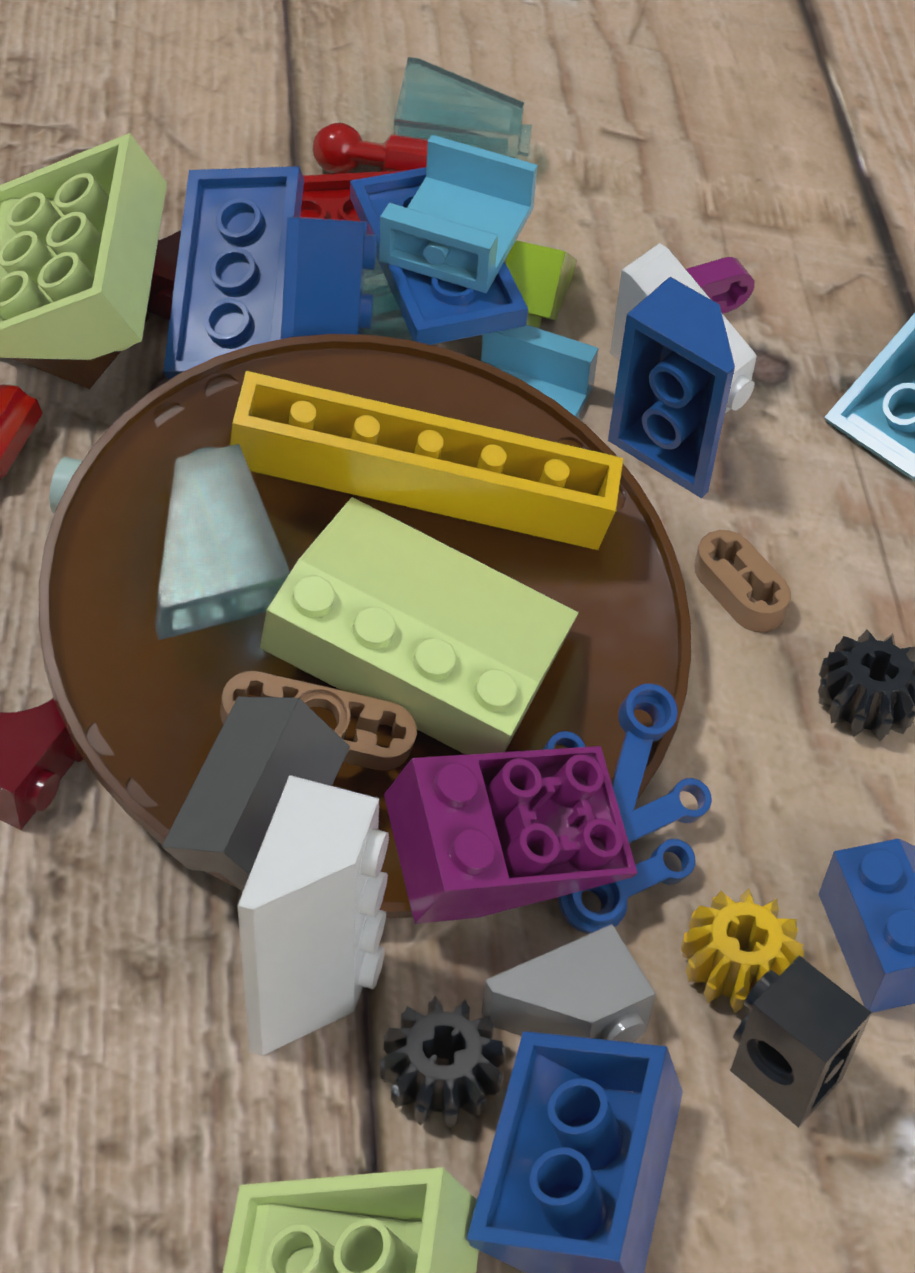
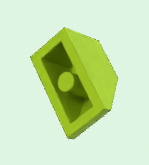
(541, 278)

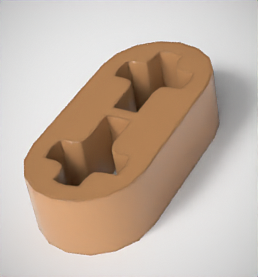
(746, 578)

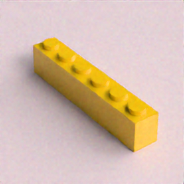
(425, 461)

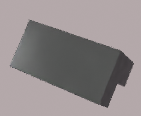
(244, 780)

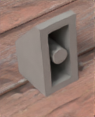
(574, 991)

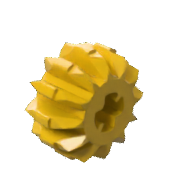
(736, 945)

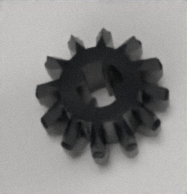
(869, 685)
(439, 1088)

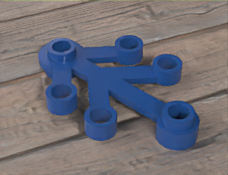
(643, 820)

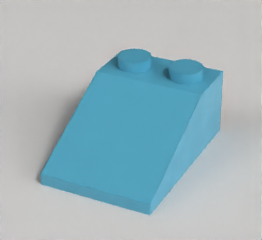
(881, 404)

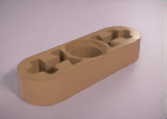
(342, 705)

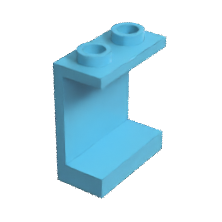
(460, 215)
(545, 361)

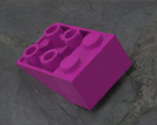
(505, 830)

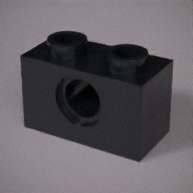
(797, 1038)

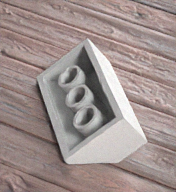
(312, 913)

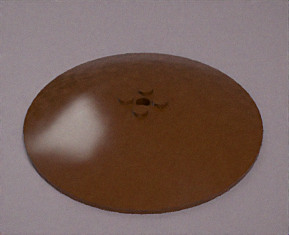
(152, 706)

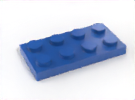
(230, 262)
(430, 306)

